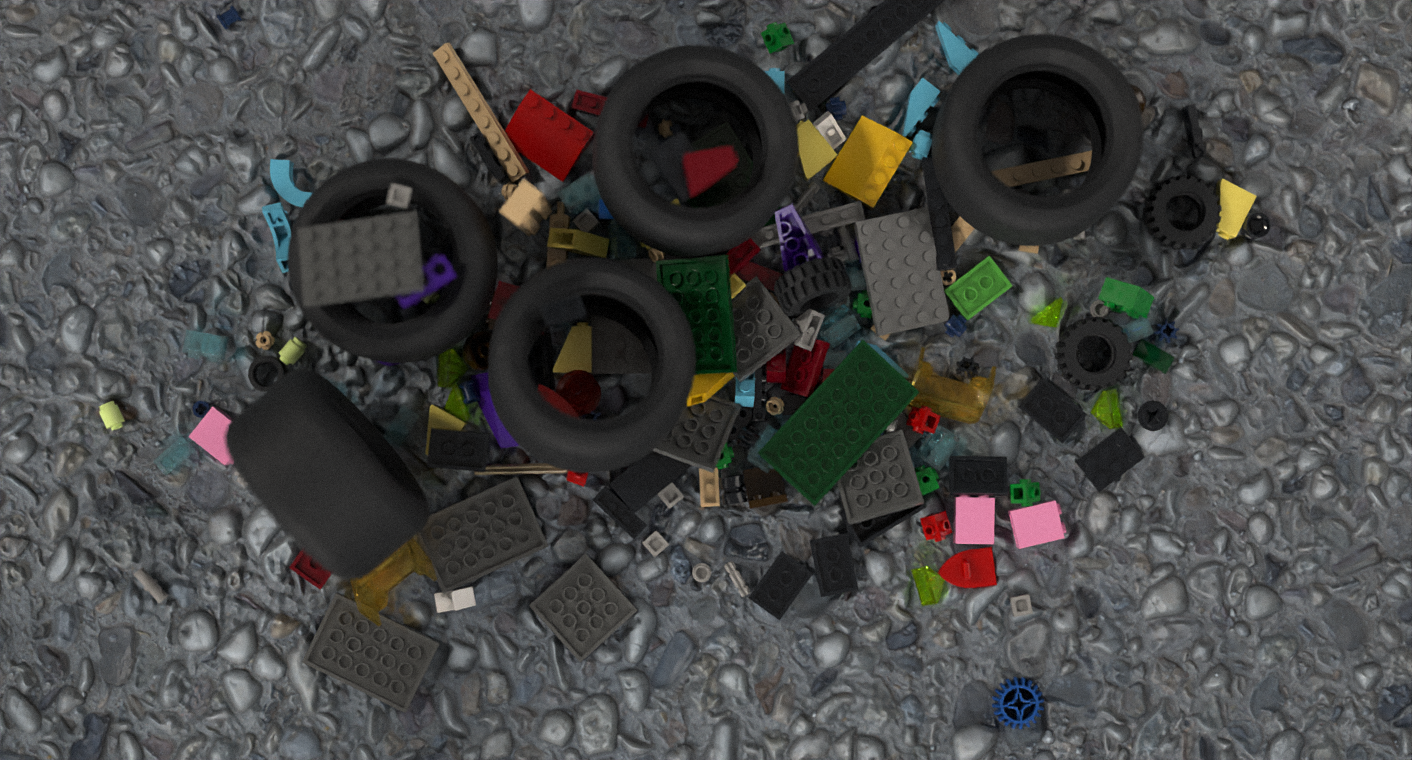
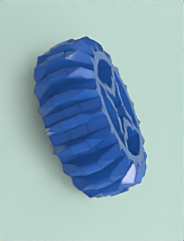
(1034, 701)

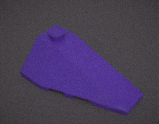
(795, 239)
(482, 389)

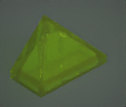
(1049, 315)
(450, 368)
(456, 405)
(1108, 409)
(928, 585)

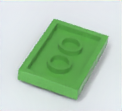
(977, 288)

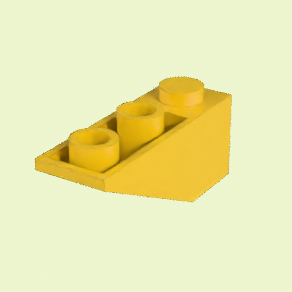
(706, 386)

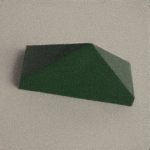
(1153, 356)

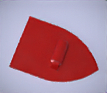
(970, 568)

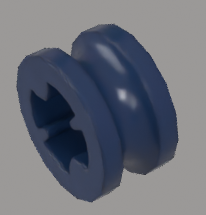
(197, 405)

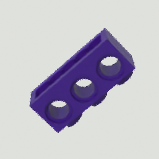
(434, 280)

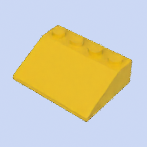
(867, 161)

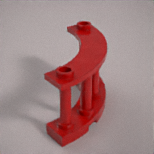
(562, 405)

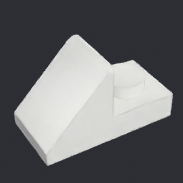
(829, 130)
(455, 599)

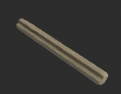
(533, 468)

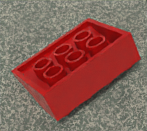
(548, 135)

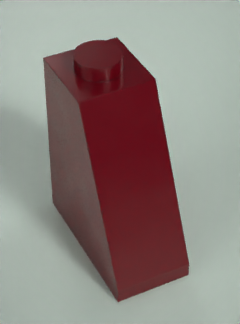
(707, 167)

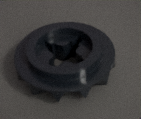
(1161, 414)

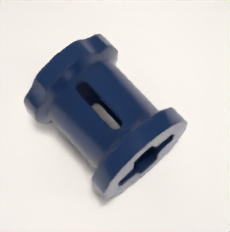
(229, 17)
(469, 392)

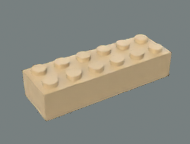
(526, 208)

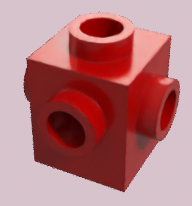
(923, 420)
(936, 526)

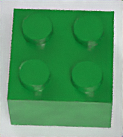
(1125, 298)

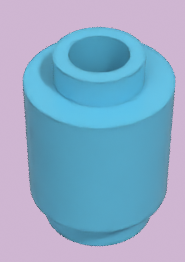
(921, 145)

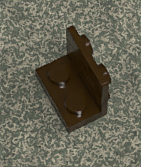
(764, 487)

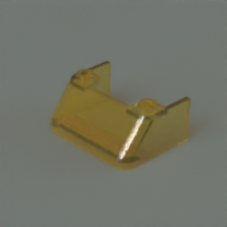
(948, 396)
(372, 590)

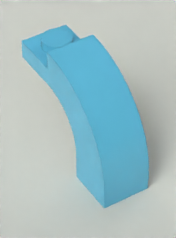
(282, 179)
(281, 230)

